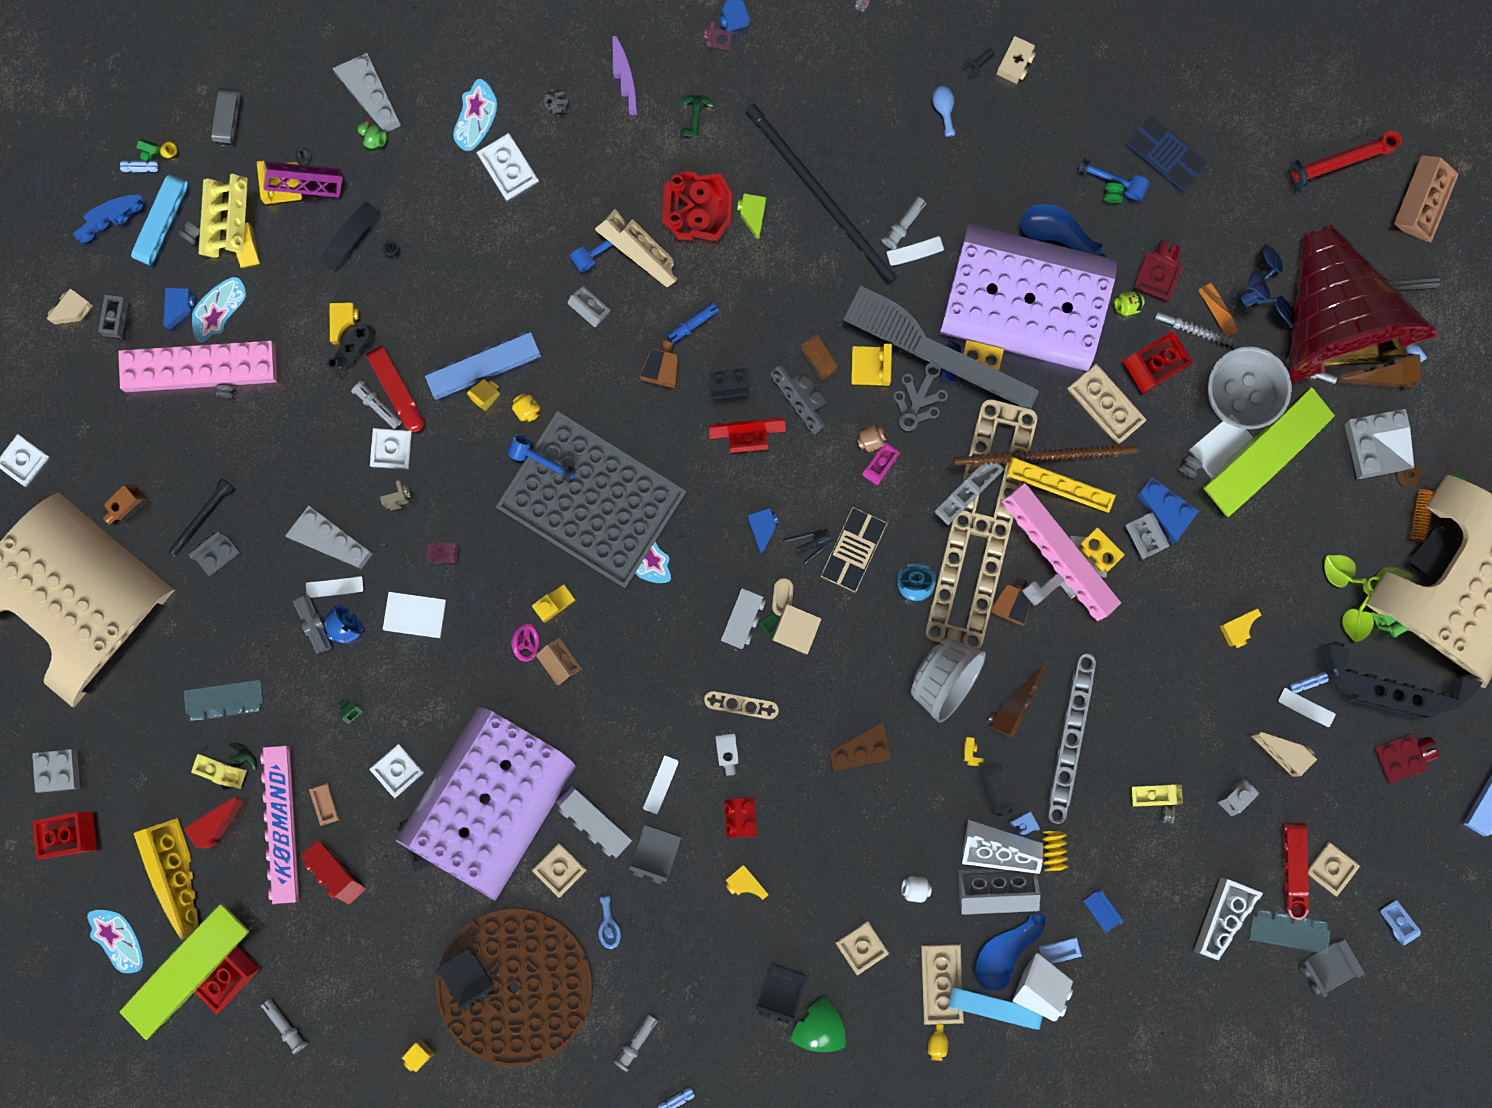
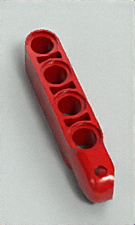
(395, 389)
(1296, 869)

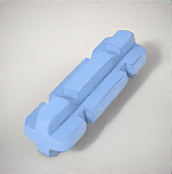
(139, 166)
(1309, 682)
(678, 1099)

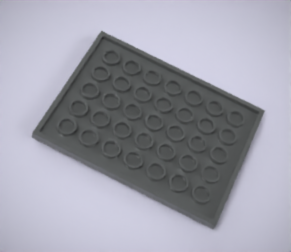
(604, 513)

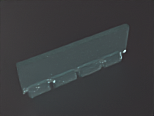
(222, 697)
(1295, 935)

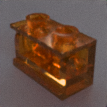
(819, 357)

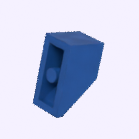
(734, 15)
(177, 305)
(763, 527)

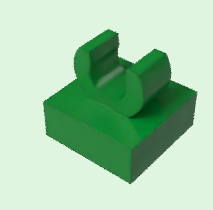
(149, 148)

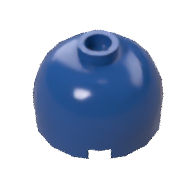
(342, 626)

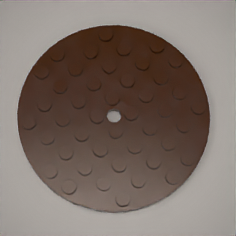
(551, 995)

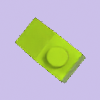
(752, 212)

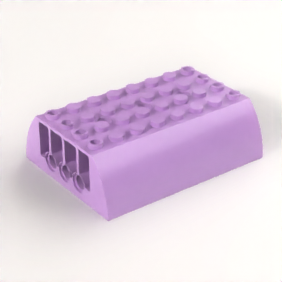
(1022, 267)
(504, 825)

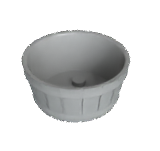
(1249, 386)
(946, 677)

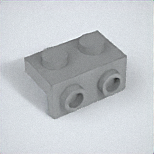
(1147, 535)

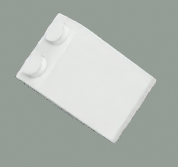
(1043, 989)

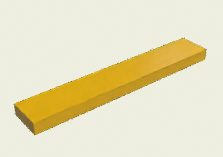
(1060, 484)

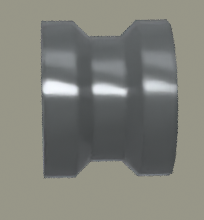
(189, 232)
(1190, 466)

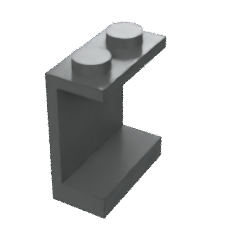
(655, 854)
(1331, 969)

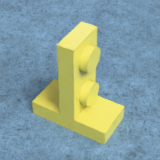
(218, 771)
(1157, 795)

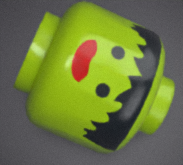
(1129, 302)

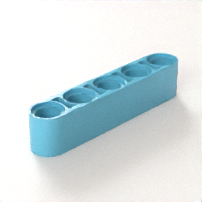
(159, 219)
(994, 1008)

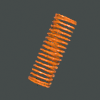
(1425, 516)

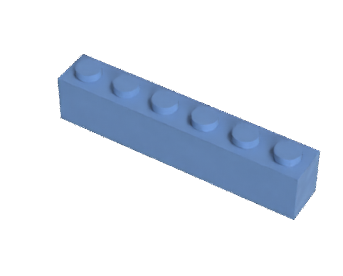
(483, 365)

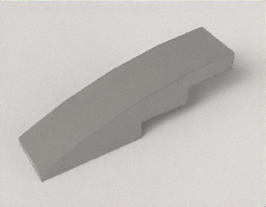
(968, 491)

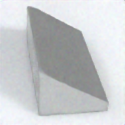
(588, 306)

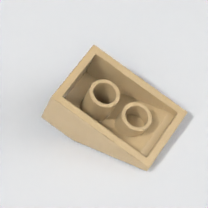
(1289, 755)

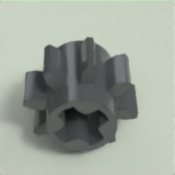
(555, 100)

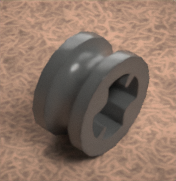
(224, 391)
(1168, 814)

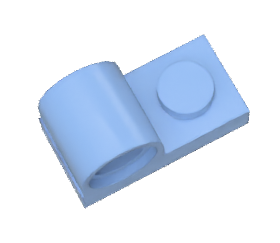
(1400, 921)

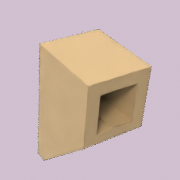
(69, 309)

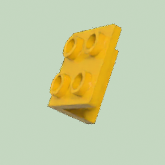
(274, 196)
(871, 365)

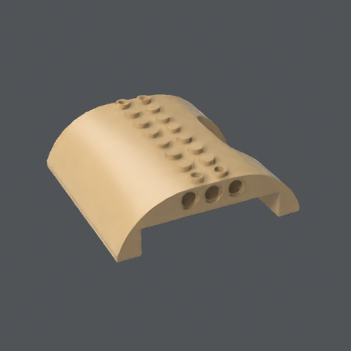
(74, 590)
(1458, 608)

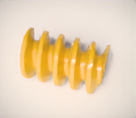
(1055, 850)

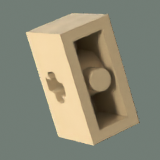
(1021, 50)

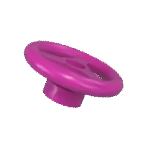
(523, 641)

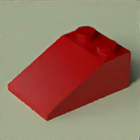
(1157, 361)
(212, 826)
(64, 835)
(227, 980)

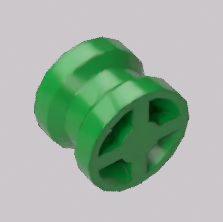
(1114, 192)

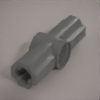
(312, 624)

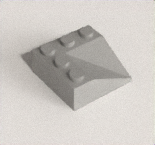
(1380, 443)

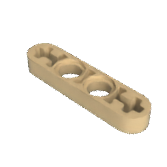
(742, 701)

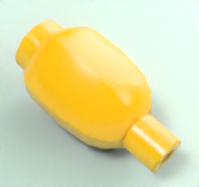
(938, 1044)

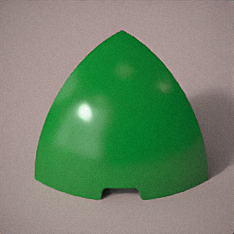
(821, 1028)

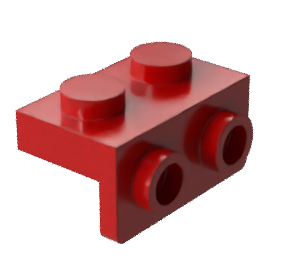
(740, 817)

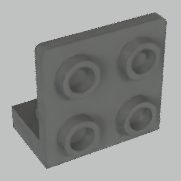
(214, 552)

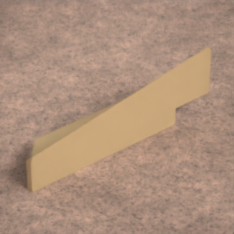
(638, 246)

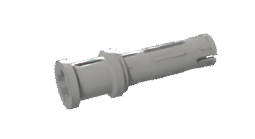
(899, 230)
(370, 398)
(289, 1034)
(630, 1050)

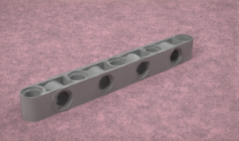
(1069, 753)

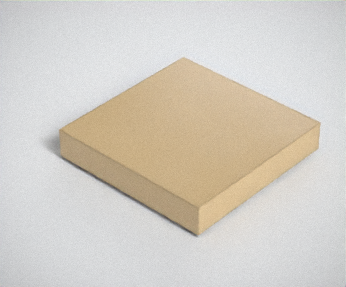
(796, 629)
(1332, 869)
(559, 870)
(862, 948)

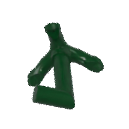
(697, 103)
(240, 757)

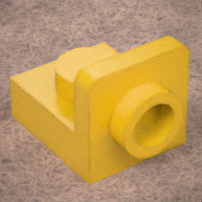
(969, 749)

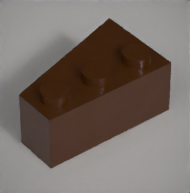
(863, 750)

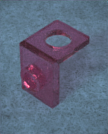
(712, 33)

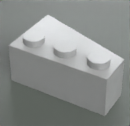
(744, 615)

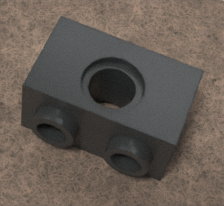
(113, 316)

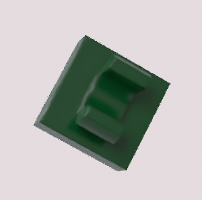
(349, 711)

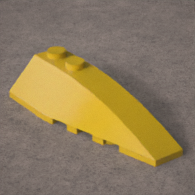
(168, 868)

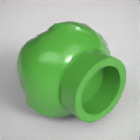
(372, 135)

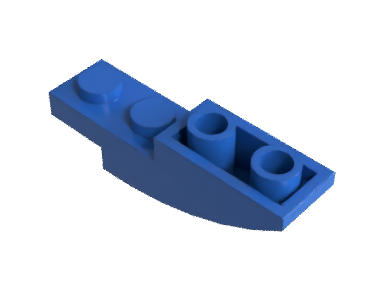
(114, 210)

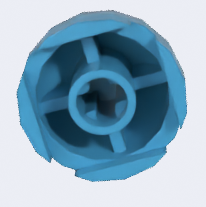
(916, 581)

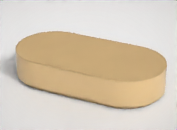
(782, 595)

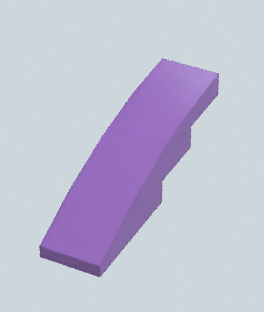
(622, 70)

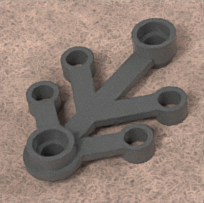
(918, 399)

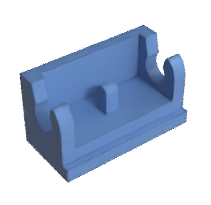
(1027, 822)

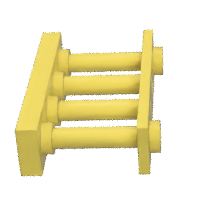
(211, 216)

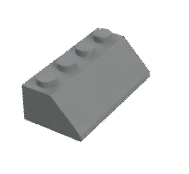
(998, 891)

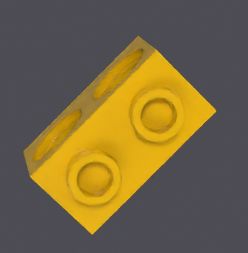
(984, 351)
(1105, 546)

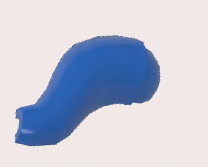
(1057, 225)
(999, 955)

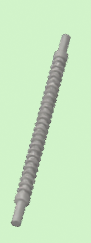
(1179, 323)

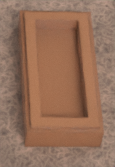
(324, 804)

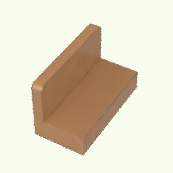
(558, 661)

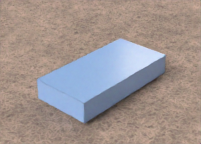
(1060, 950)

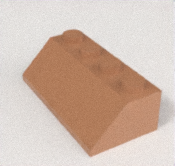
(1426, 198)

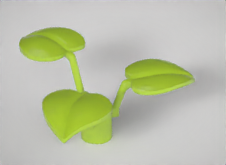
(1339, 572)

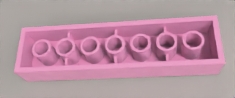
(197, 366)

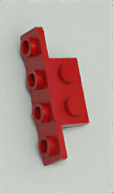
(747, 434)

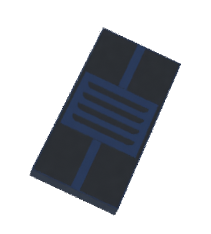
(1167, 153)

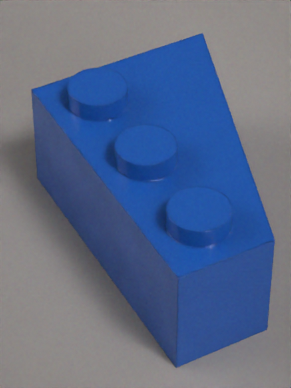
(1168, 508)

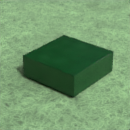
(769, 624)

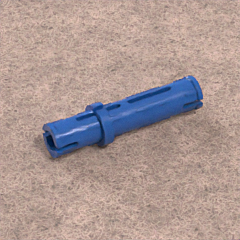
(685, 327)

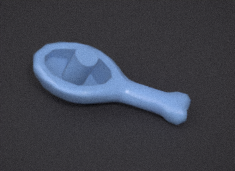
(944, 101)
(609, 930)

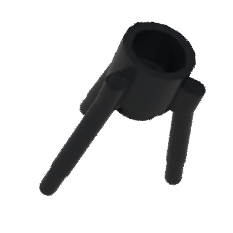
(821, 539)

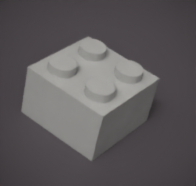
(56, 771)

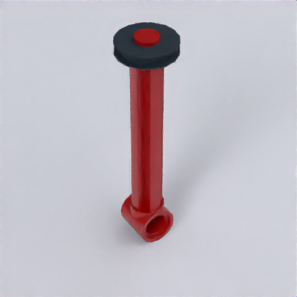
(1301, 173)

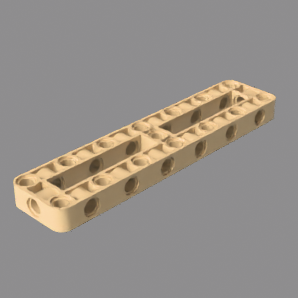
(996, 543)

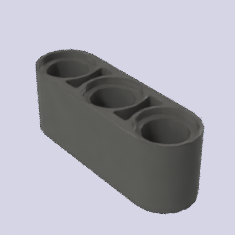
(225, 115)

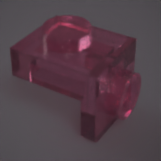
(442, 552)

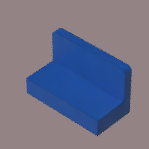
(1102, 910)

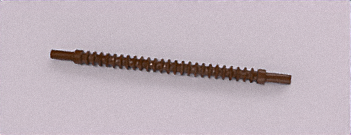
(1114, 450)

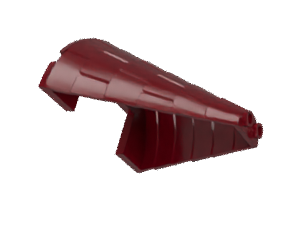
(1345, 306)

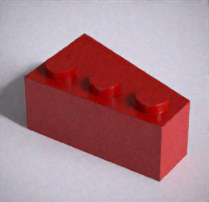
(331, 873)

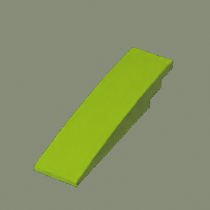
(1268, 452)
(184, 971)

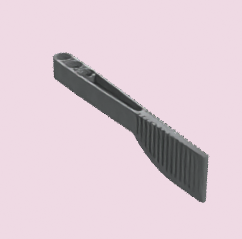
(895, 325)

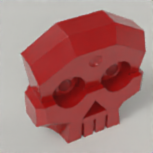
(712, 207)

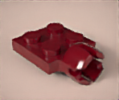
(1160, 271)
(1406, 756)

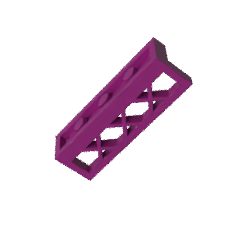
(302, 172)

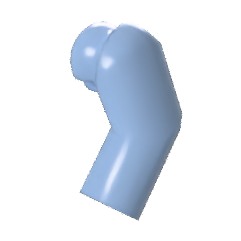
(1416, 350)

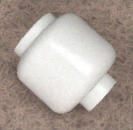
(916, 889)

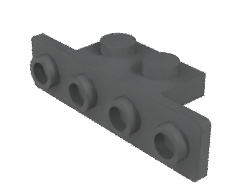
(802, 395)

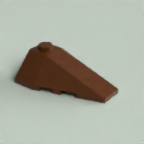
(1399, 373)
(1010, 713)

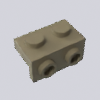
(396, 499)

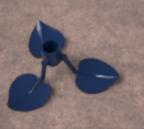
(1258, 288)

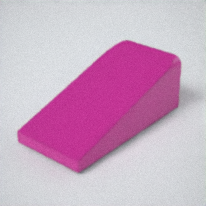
(881, 463)

